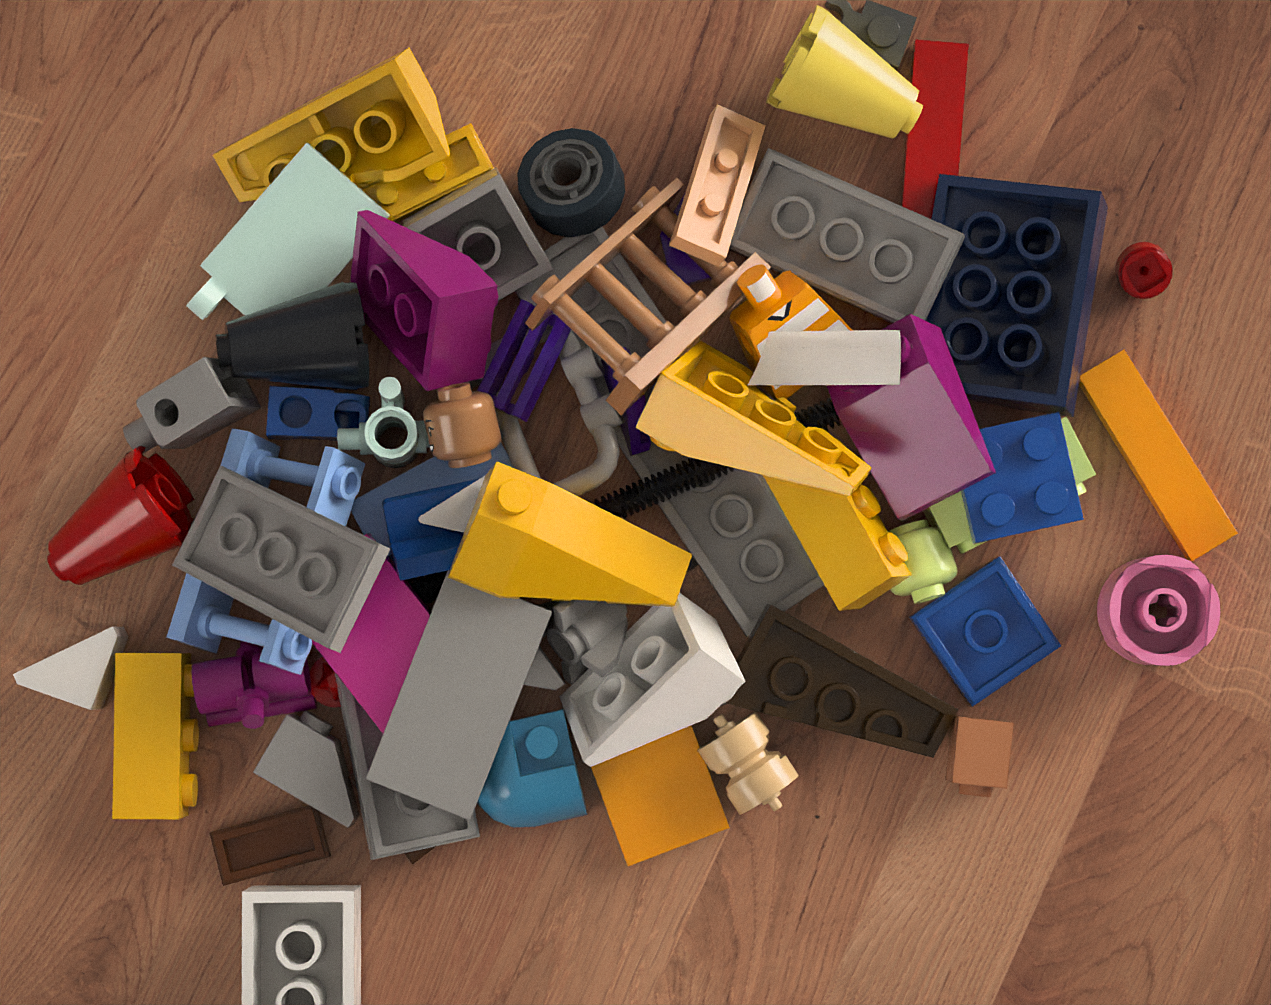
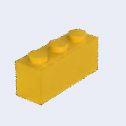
(844, 540)
(153, 737)

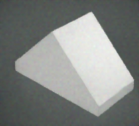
(78, 672)

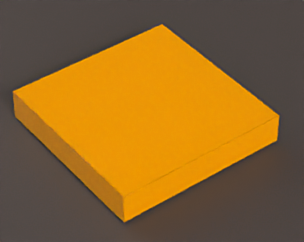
(660, 796)

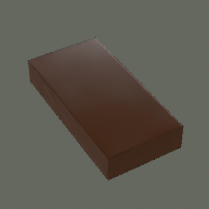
(269, 844)

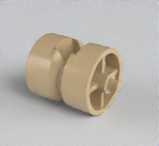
(753, 770)

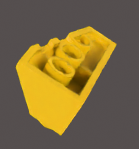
(367, 127)
(716, 417)
(559, 547)

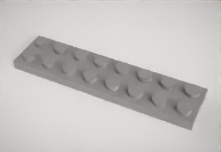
(725, 524)

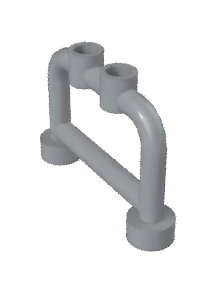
(581, 370)

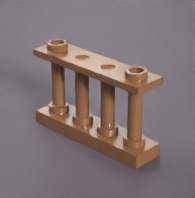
(665, 340)

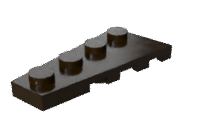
(823, 684)

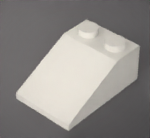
(667, 678)

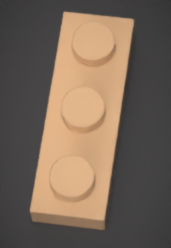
(717, 185)

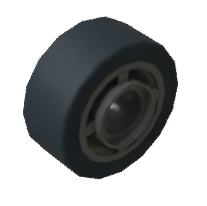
(564, 158)

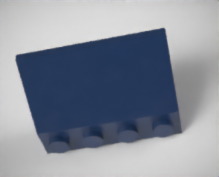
(1019, 288)

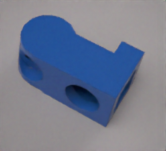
(313, 413)

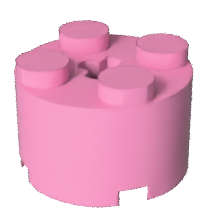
(1174, 584)

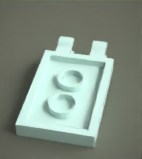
(288, 240)

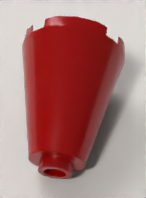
(124, 521)

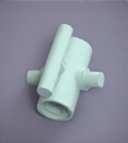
(391, 414)

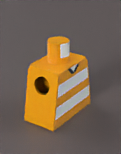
(778, 306)

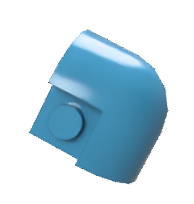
(534, 774)

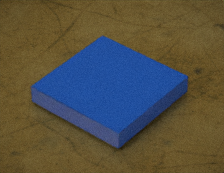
(985, 631)

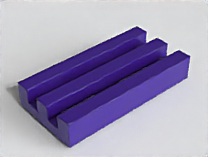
(504, 357)

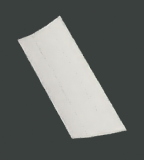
(830, 358)

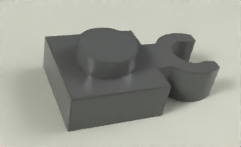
(878, 27)

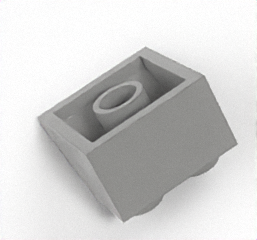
(489, 229)

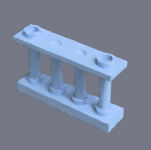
(204, 611)

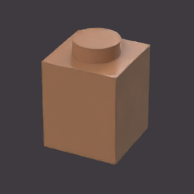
(979, 755)

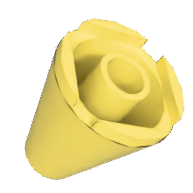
(843, 81)

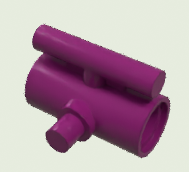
(248, 689)

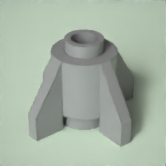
(586, 635)

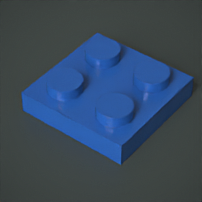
(1031, 481)

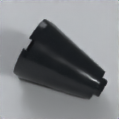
(301, 341)

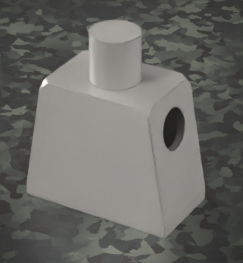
(190, 407)

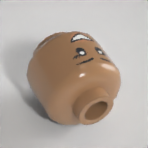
(462, 426)

